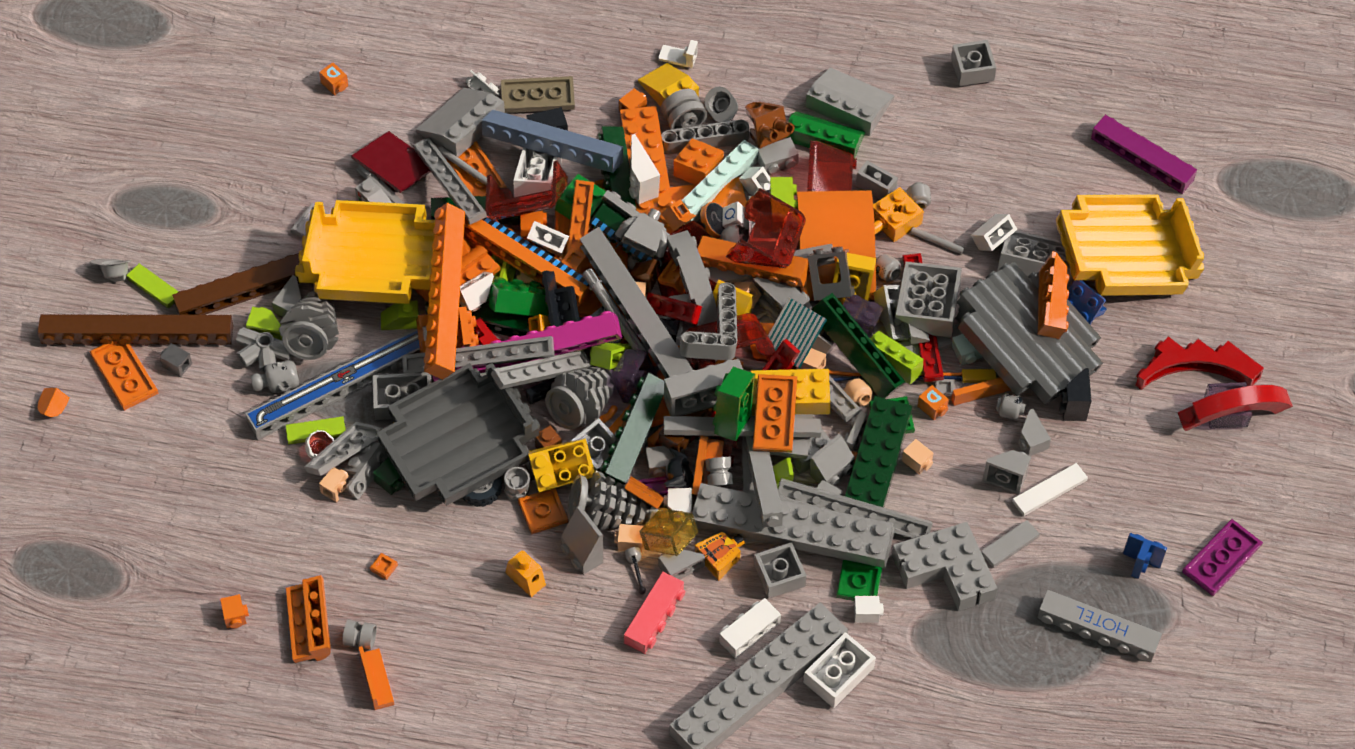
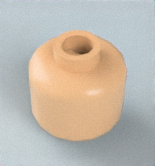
(858, 391)

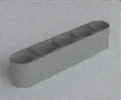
(712, 134)

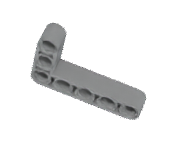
(720, 344)

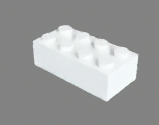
(534, 172)

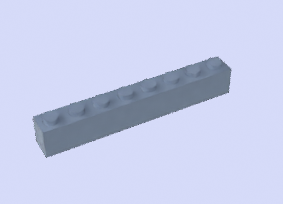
(552, 141)

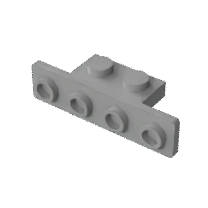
(362, 467)

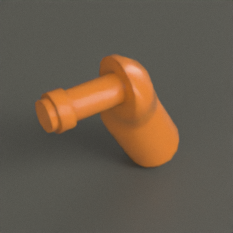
(611, 412)

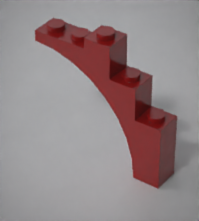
(1198, 356)

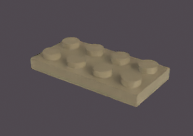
(537, 94)

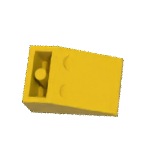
(560, 464)

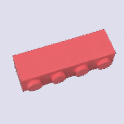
(654, 612)

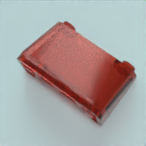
(829, 168)

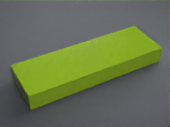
(152, 285)
(300, 431)

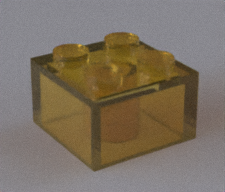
(669, 531)

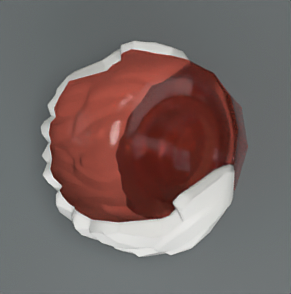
(317, 443)

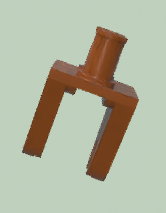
(768, 122)

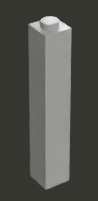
(764, 485)

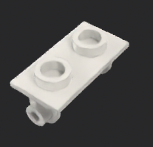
(478, 82)

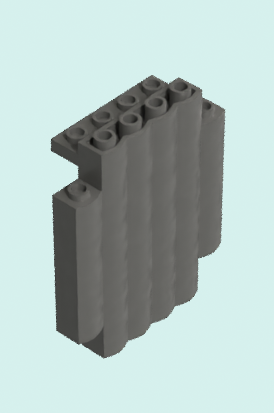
(1002, 325)
(457, 434)

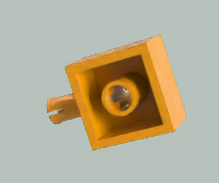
(896, 214)

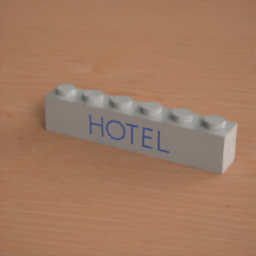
(1099, 626)

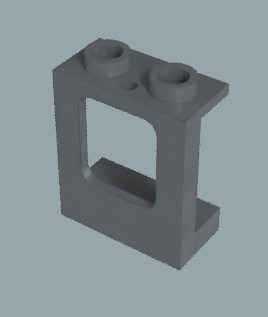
(839, 289)

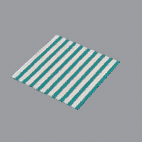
(799, 326)

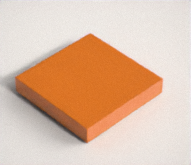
(644, 492)
(542, 510)

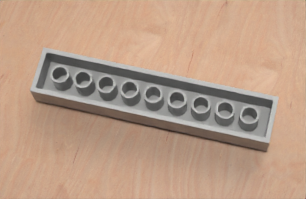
(633, 304)
(805, 526)
(757, 681)

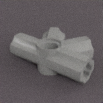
(257, 351)

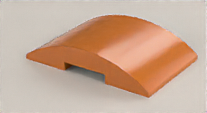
(838, 220)

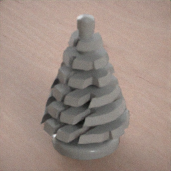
(310, 327)
(580, 396)
(607, 502)

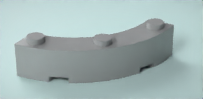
(693, 274)

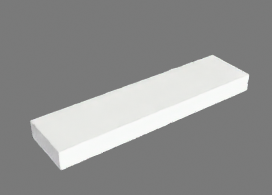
(1049, 489)

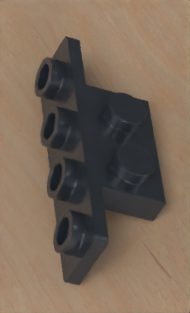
(560, 302)

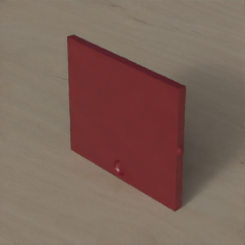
(392, 161)

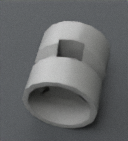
(719, 471)
(516, 483)
(359, 634)

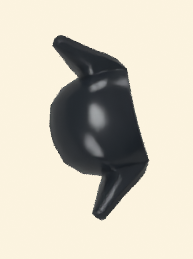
(678, 471)

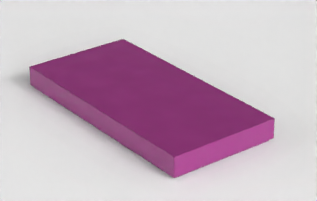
(1222, 557)

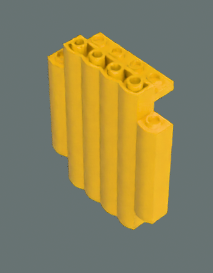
(1131, 244)
(367, 251)

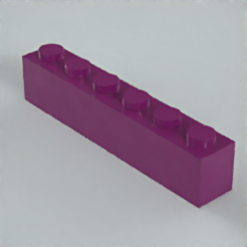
(1143, 154)

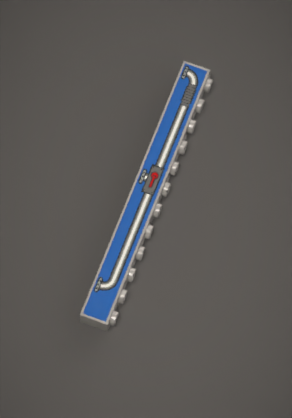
(331, 386)

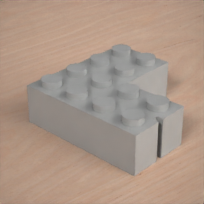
(951, 556)

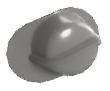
(721, 104)
(113, 269)

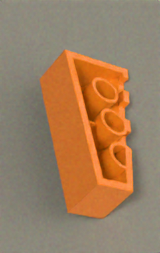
(1053, 297)

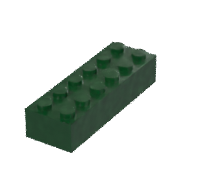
(879, 451)

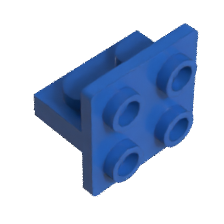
(1086, 300)
(1145, 553)

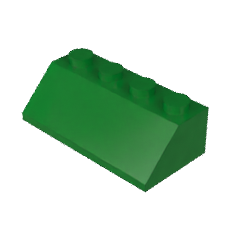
(816, 129)

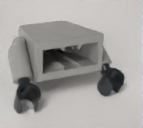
(644, 234)

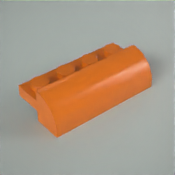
(473, 264)
(308, 620)

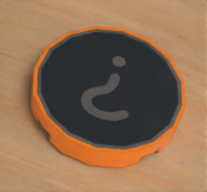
(712, 216)

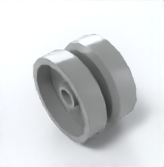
(683, 109)

